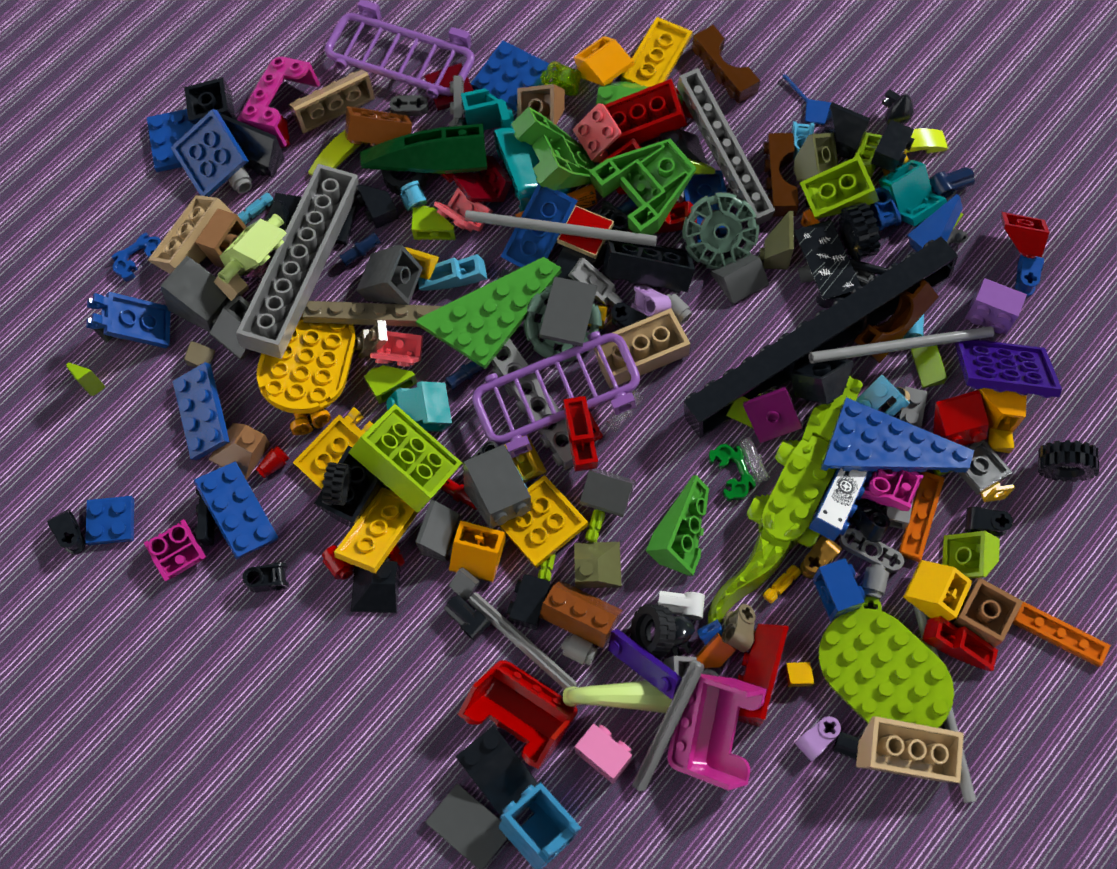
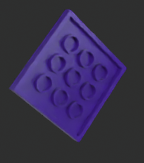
(1008, 368)

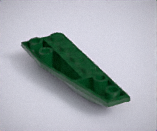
(431, 151)

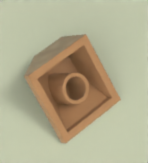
(545, 99)
(245, 448)

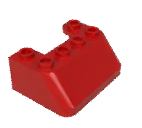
(520, 707)

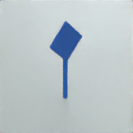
(815, 110)

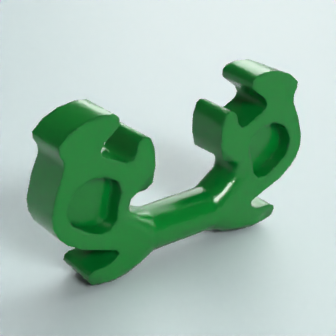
(724, 454)

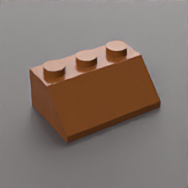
(374, 126)
(580, 613)

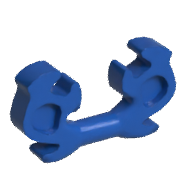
(122, 266)

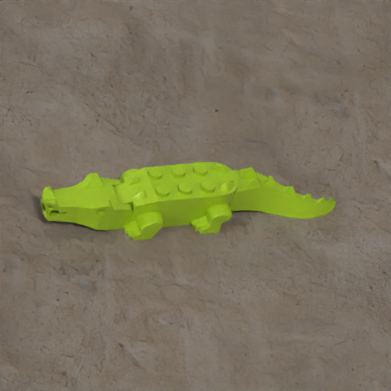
(790, 508)

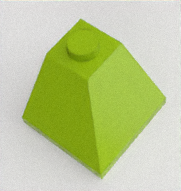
(971, 553)

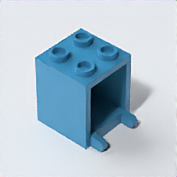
(545, 832)

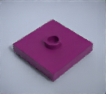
(772, 415)

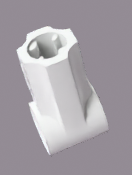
(688, 604)

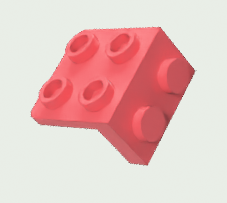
(597, 132)
(456, 211)
(400, 347)

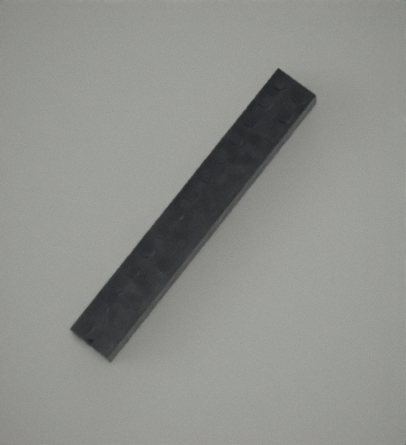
(826, 331)

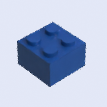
(838, 588)

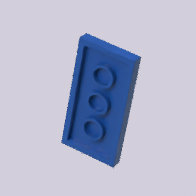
(530, 245)
(200, 411)
(236, 510)

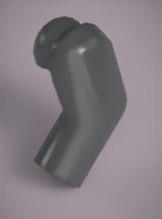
(957, 236)

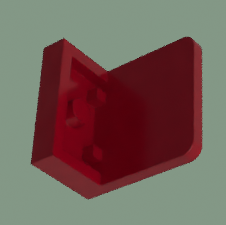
(485, 186)

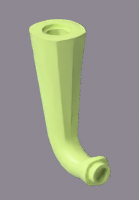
(627, 695)

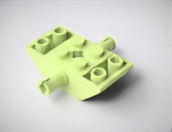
(252, 247)

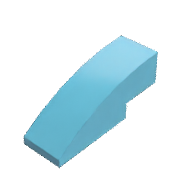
(455, 273)

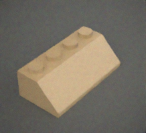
(332, 100)
(183, 234)
(651, 343)
(911, 750)

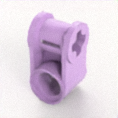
(650, 301)
(815, 740)

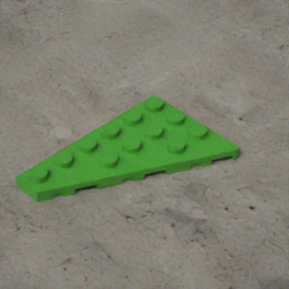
(490, 315)

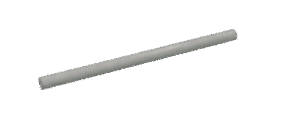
(561, 228)
(901, 344)
(950, 723)

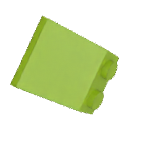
(839, 188)

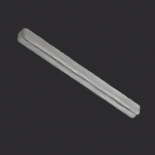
(521, 641)
(668, 725)

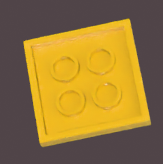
(547, 524)

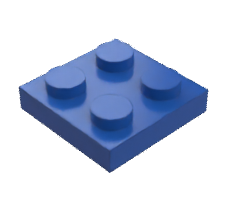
(110, 520)

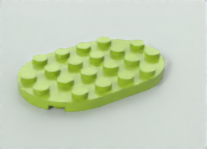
(885, 669)

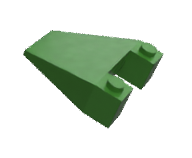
(561, 157)
(650, 177)

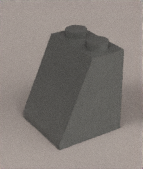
(390, 276)
(193, 294)
(496, 486)

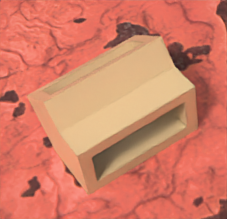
(235, 287)

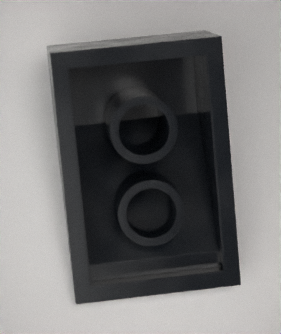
(496, 769)

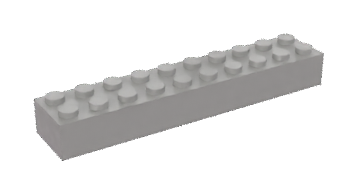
(298, 262)

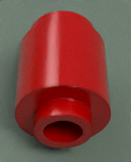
(337, 567)

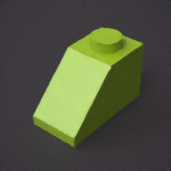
(431, 225)
(387, 379)

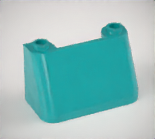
(519, 162)

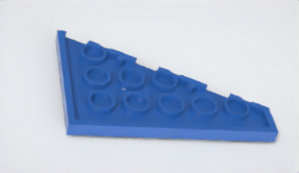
(875, 441)

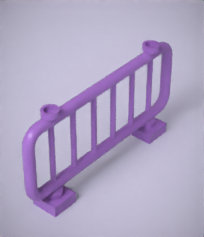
(370, 15)
(619, 398)

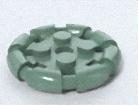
(712, 221)
(533, 328)

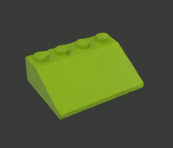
(405, 457)

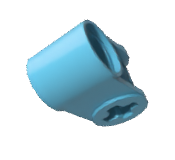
(800, 134)
(412, 195)

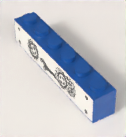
(839, 502)

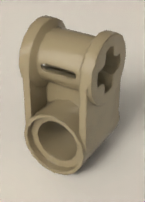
(739, 628)

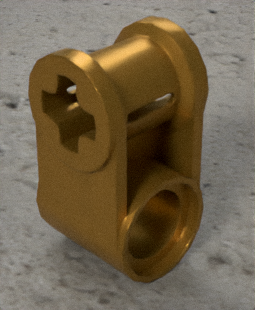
(821, 554)

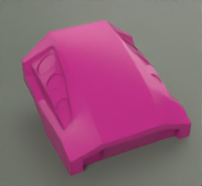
(893, 488)
(176, 552)

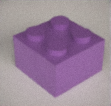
(995, 306)

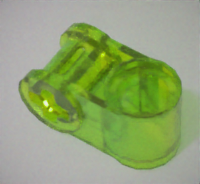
(563, 77)

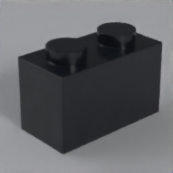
(892, 146)
(528, 601)

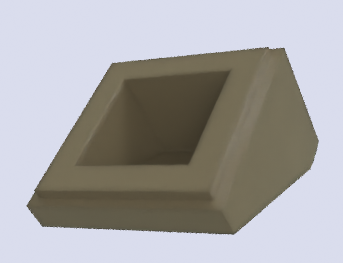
(198, 354)

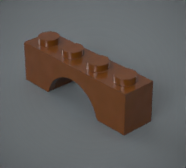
(739, 81)
(780, 152)
(911, 307)

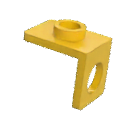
(996, 492)

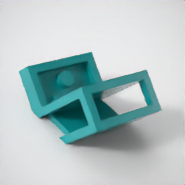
(485, 109)
(912, 192)
(424, 404)

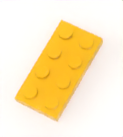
(657, 53)
(376, 531)

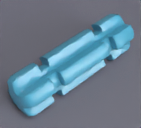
(256, 208)

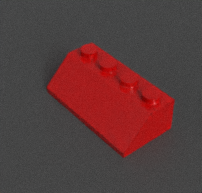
(647, 114)
(762, 666)

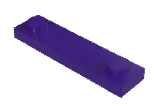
(644, 663)

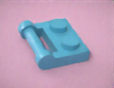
(880, 393)

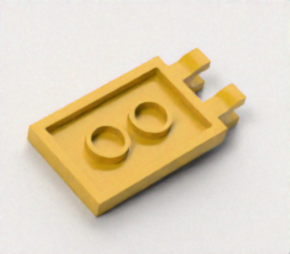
(330, 445)

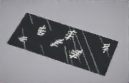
(827, 259)

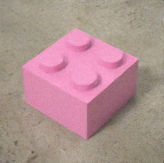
(603, 752)

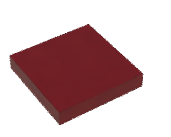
(442, 101)

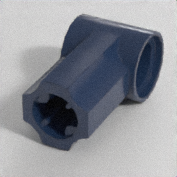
(947, 184)

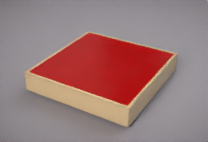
(585, 245)

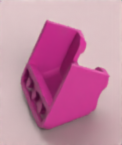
(257, 110)
(707, 731)

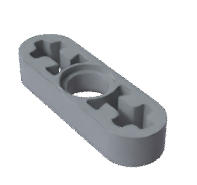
(890, 552)

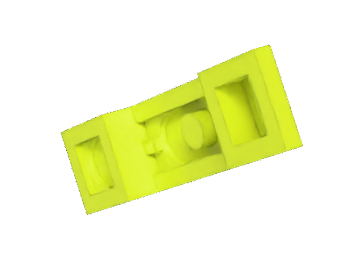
(926, 139)
(335, 152)

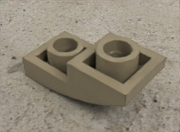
(371, 340)

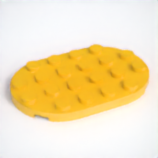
(311, 369)

